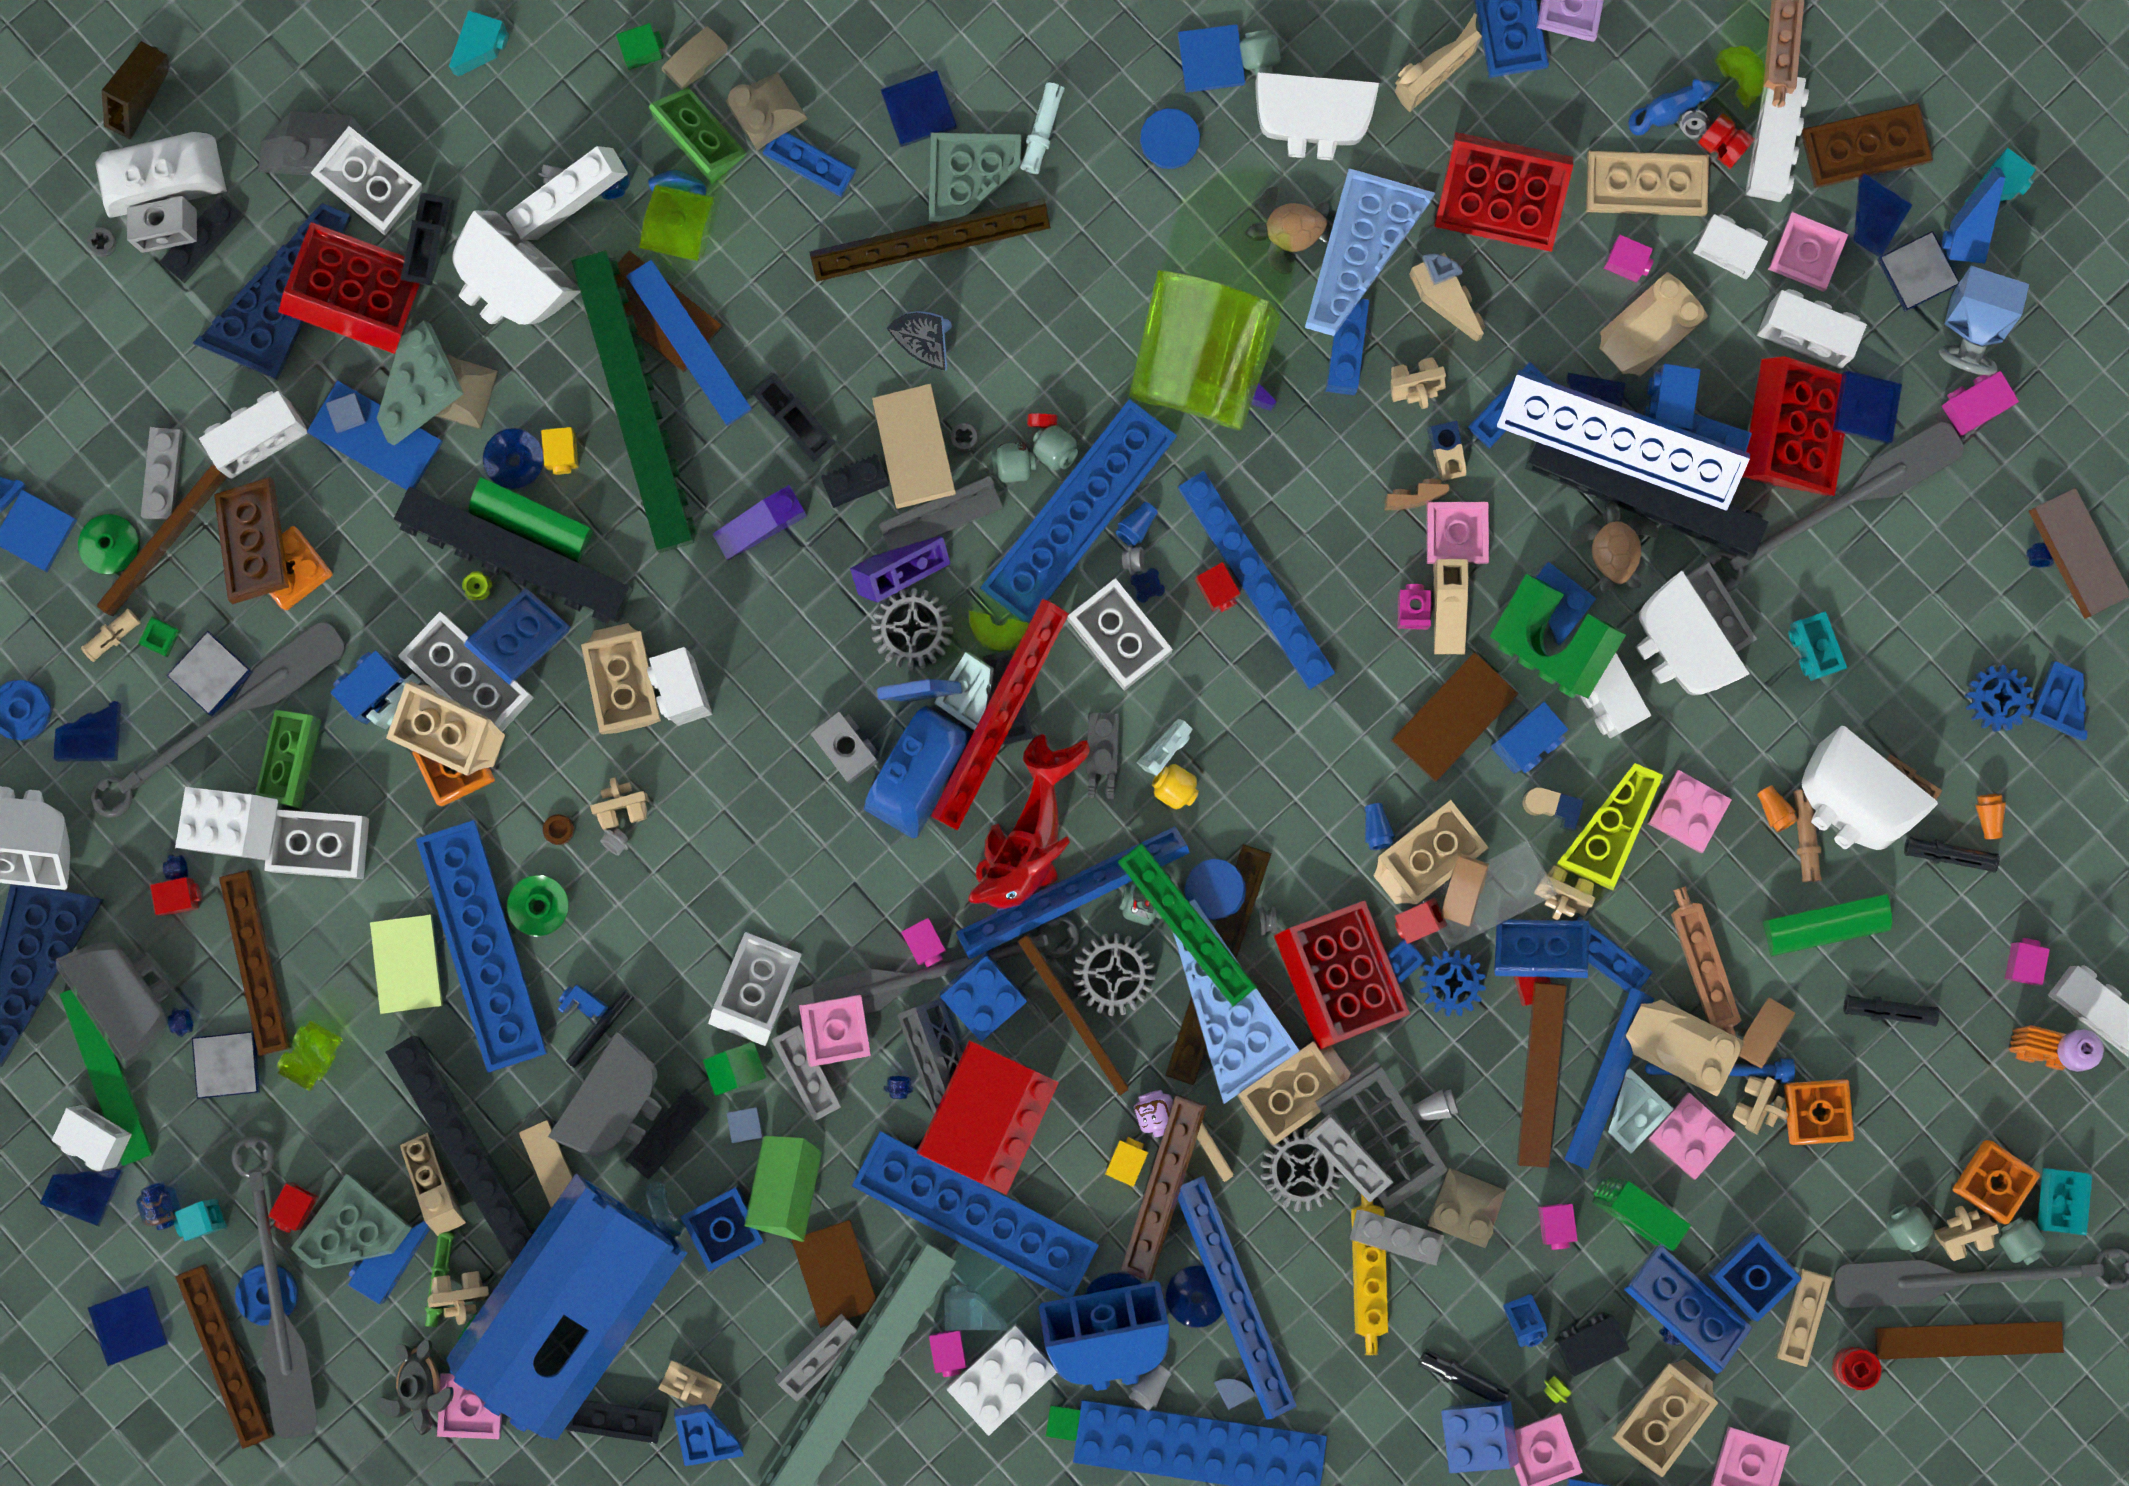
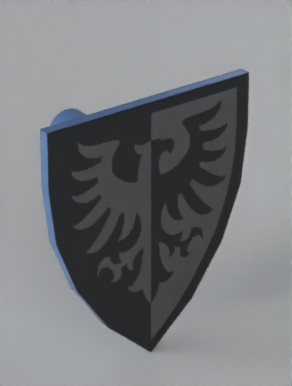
(922, 337)

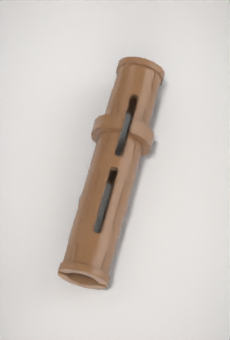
(1807, 836)

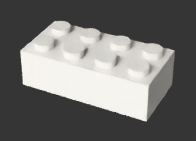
(460, 675)

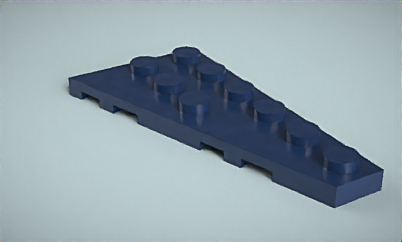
(251, 327)
(34, 932)

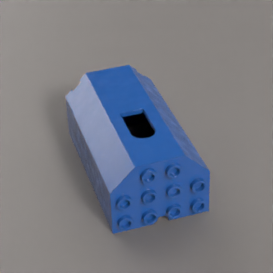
(583, 1263)

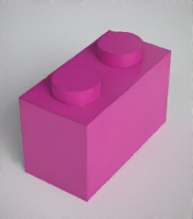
(1979, 403)

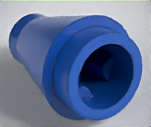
(1135, 526)
(1377, 828)

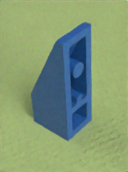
(1974, 223)
(379, 1275)

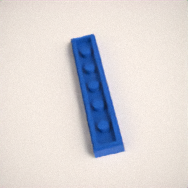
(689, 343)
(1606, 1085)

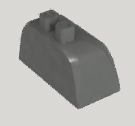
(117, 997)
(610, 1100)

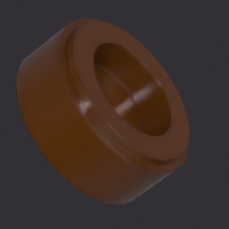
(558, 829)

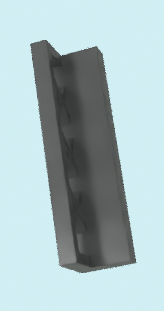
(942, 515)
(924, 1046)

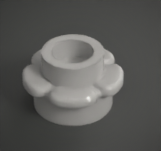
(1697, 129)
(550, 172)
(1133, 559)
(614, 841)

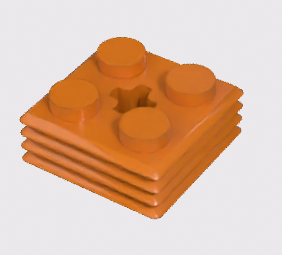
(308, 573)
(447, 785)
(2037, 1044)
(1833, 1126)
(2015, 1177)

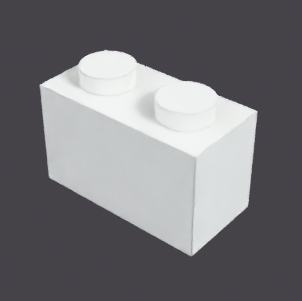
(1730, 246)
(91, 1138)

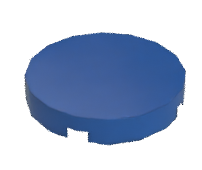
(1169, 138)
(23, 710)
(1216, 888)
(253, 1296)

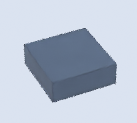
(345, 413)
(744, 1125)

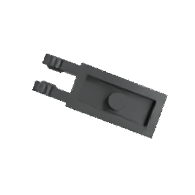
(1103, 750)

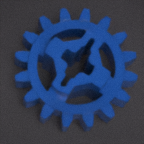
(2011, 699)
(1464, 985)

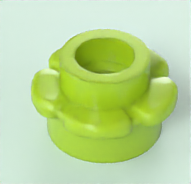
(476, 578)
(1557, 1390)

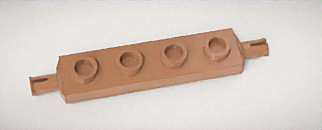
(1783, 48)
(1705, 963)

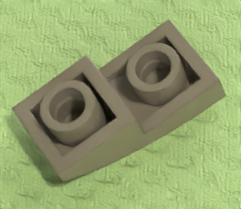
(693, 57)

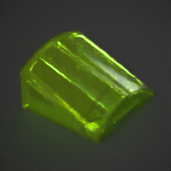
(1203, 348)

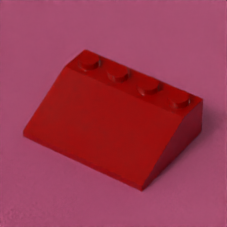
(1503, 191)
(349, 288)
(1793, 427)
(1340, 974)
(987, 1117)

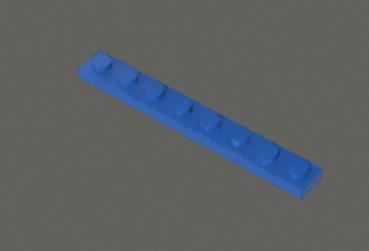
(1256, 580)
(1064, 896)
(1235, 1298)

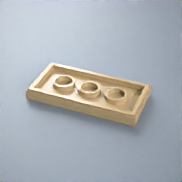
(1647, 183)
(913, 446)

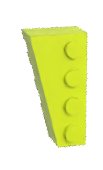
(1611, 833)

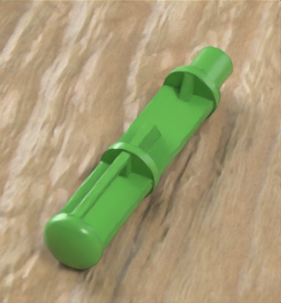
(438, 1269)

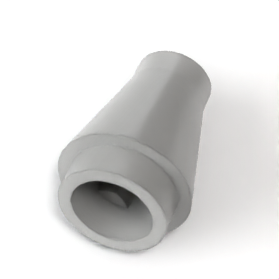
(1436, 1106)
(1149, 1389)

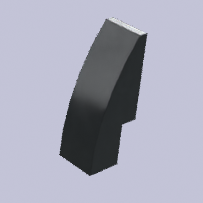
(427, 238)
(792, 416)

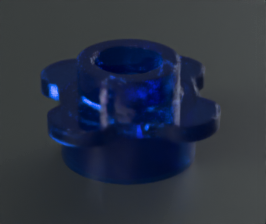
(1151, 577)

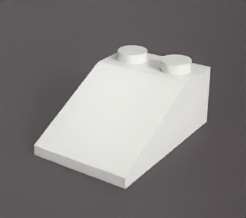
(367, 180)
(754, 989)

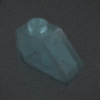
(970, 1311)

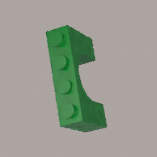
(1522, 633)
(1640, 1212)

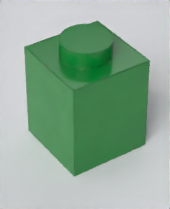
(640, 46)

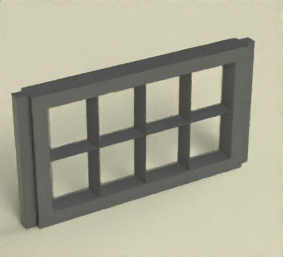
(1351, 1088)

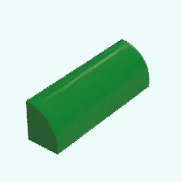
(529, 520)
(1828, 925)

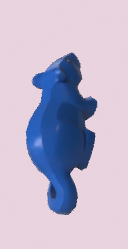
(1669, 106)

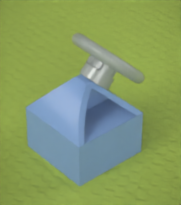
(1983, 313)

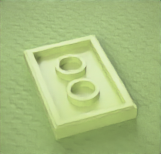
(406, 964)

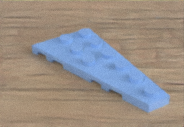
(1366, 232)
(1240, 1039)

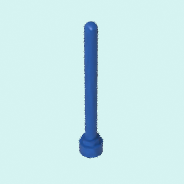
(1780, 1070)

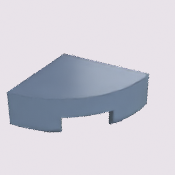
(1441, 268)
(1233, 1391)

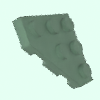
(968, 170)
(417, 385)
(350, 1228)

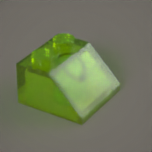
(677, 223)

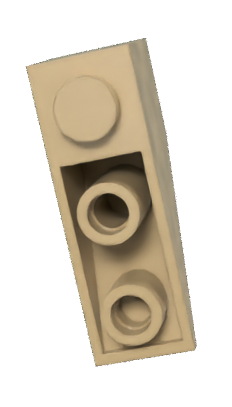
(1449, 301)
(1450, 605)
(432, 1185)

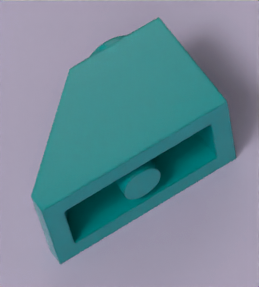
(478, 42)
(2016, 172)
(199, 1219)

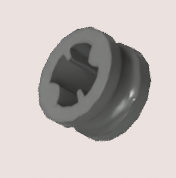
(109, 247)
(965, 428)
(1268, 920)

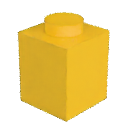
(560, 450)
(1127, 1161)

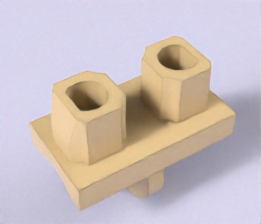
(1419, 385)
(607, 810)
(1569, 899)
(1765, 1092)
(1966, 1229)
(471, 1291)
(689, 1385)

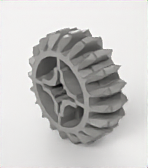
(926, 629)
(1140, 976)
(1282, 1189)

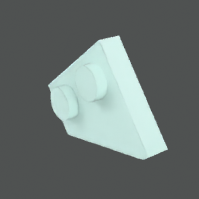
(976, 690)
(385, 715)
(1165, 747)
(1637, 1112)

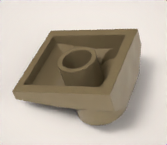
(765, 109)
(477, 387)
(1466, 1208)

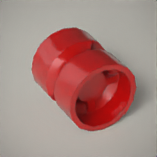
(1726, 140)
(1856, 1368)

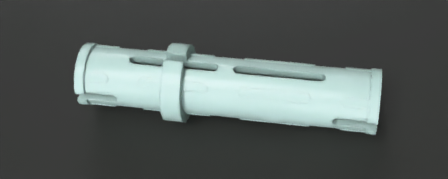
(1039, 138)

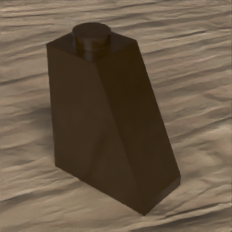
(133, 89)

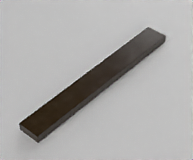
(930, 239)
(1190, 1042)

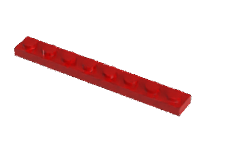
(1000, 714)

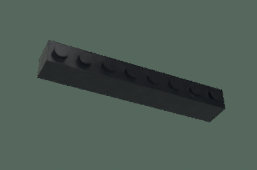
(1726, 529)
(513, 555)
(462, 1145)

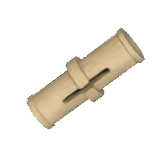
(110, 635)

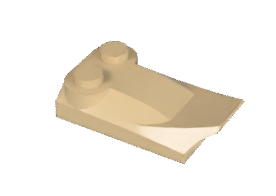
(1422, 79)
(1651, 326)
(620, 680)
(444, 730)
(1427, 855)
(1684, 1045)
(1288, 1093)
(1667, 1416)

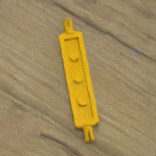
(1369, 1286)

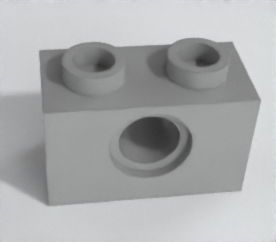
(162, 224)
(851, 764)

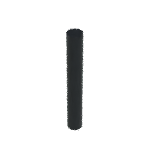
(599, 1029)

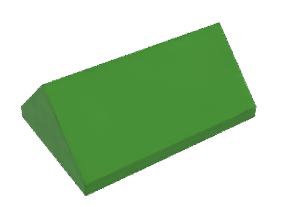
(697, 133)
(288, 757)
(783, 1186)

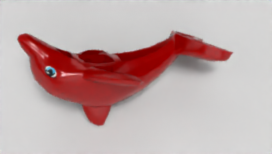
(1026, 856)

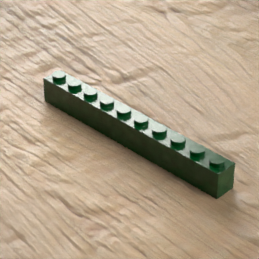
(633, 401)

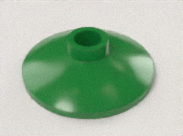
(122, 547)
(522, 902)

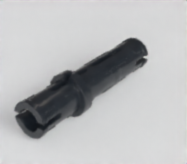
(1941, 852)
(1881, 1009)
(1463, 1377)

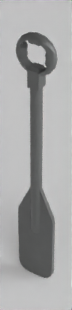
(1882, 479)
(267, 685)
(882, 987)
(1923, 1281)
(283, 1348)

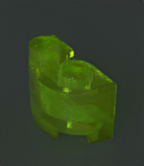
(1746, 69)
(996, 637)
(310, 1057)

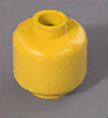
(1175, 786)

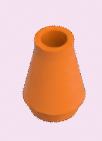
(1777, 809)
(1991, 814)

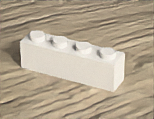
(1775, 144)
(566, 193)
(2094, 1005)

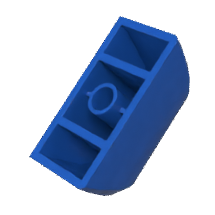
(917, 772)
(1106, 1334)

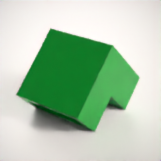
(734, 1068)

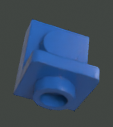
(588, 1003)
(1526, 1321)

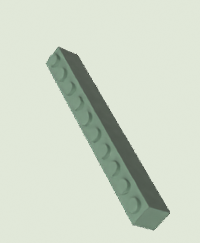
(861, 1367)

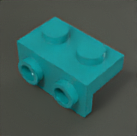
(1816, 646)
(2064, 1201)

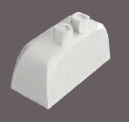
(1314, 111)
(159, 169)
(508, 272)
(1687, 640)
(1861, 793)
(32, 842)

